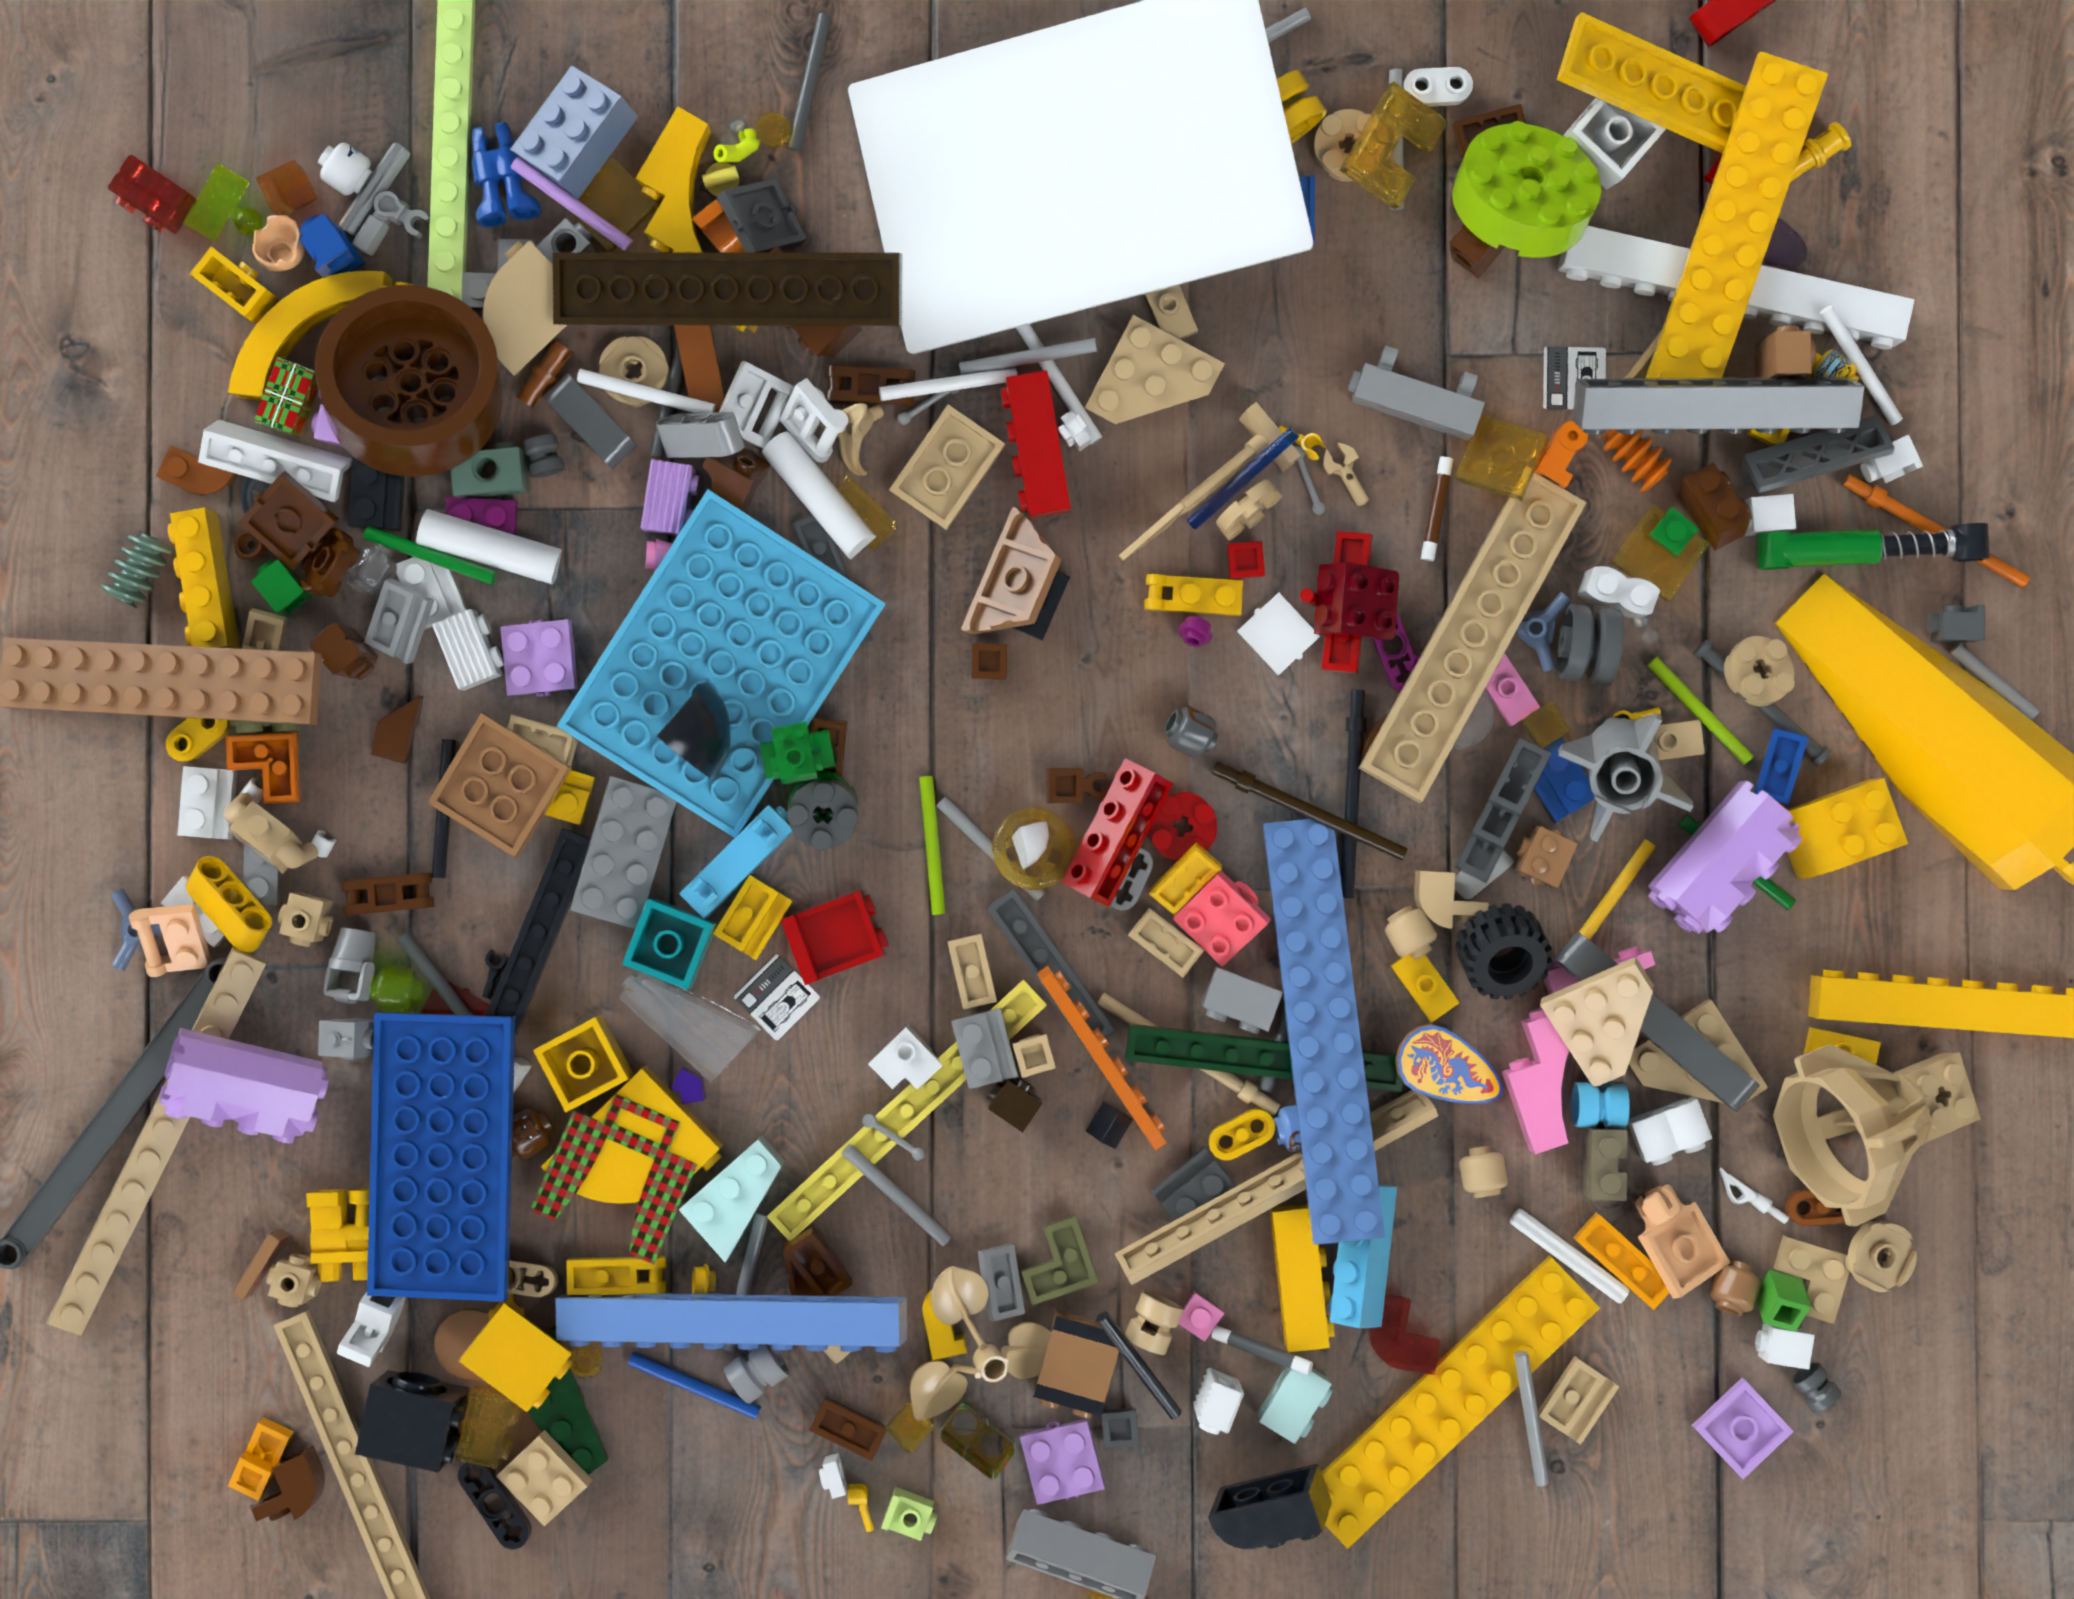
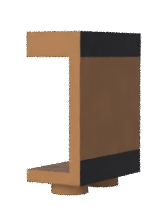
(1076, 1366)

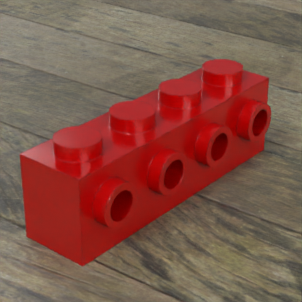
(1037, 445)
(1117, 832)

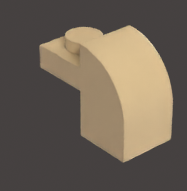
(1436, 898)

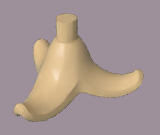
(850, 439)

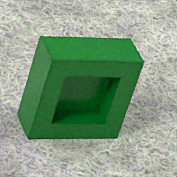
(1673, 532)

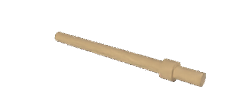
(1245, 1090)

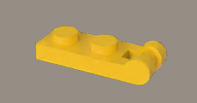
(1195, 595)
(614, 1276)

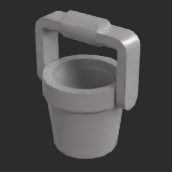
(352, 954)

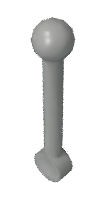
(905, 417)
(1318, 507)
(869, 1121)

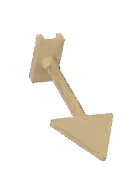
(1263, 432)

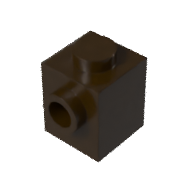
(1014, 1102)

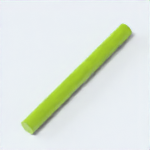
(1700, 710)
(932, 845)

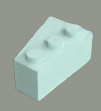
(733, 1196)

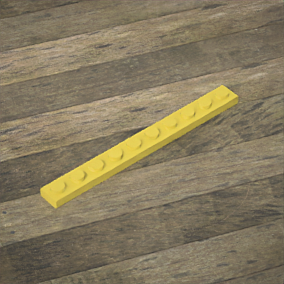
(898, 1116)

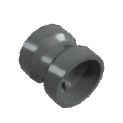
(543, 455)
(1815, 1386)

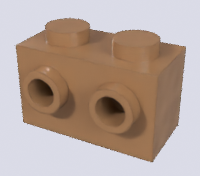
(1785, 354)

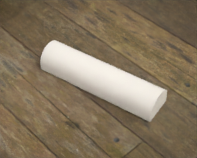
(818, 494)
(489, 546)

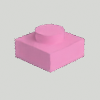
(1200, 1316)

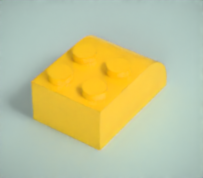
(1845, 828)

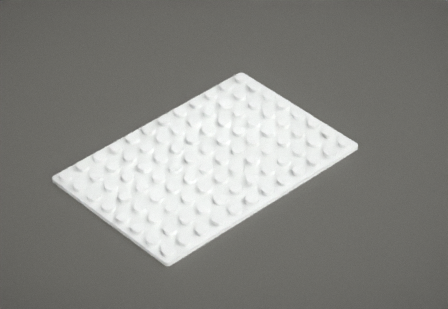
(1080, 166)

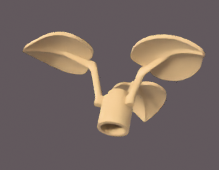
(956, 1296)

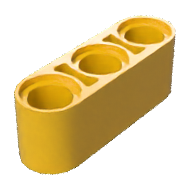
(228, 904)

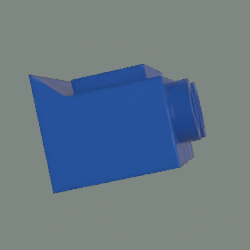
(329, 246)

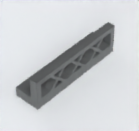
(1812, 450)

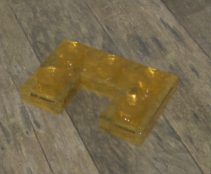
(1394, 116)

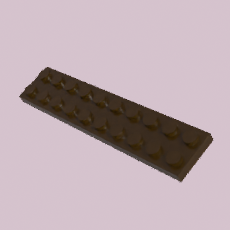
(728, 289)

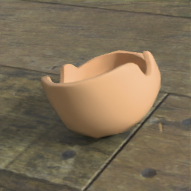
(278, 244)

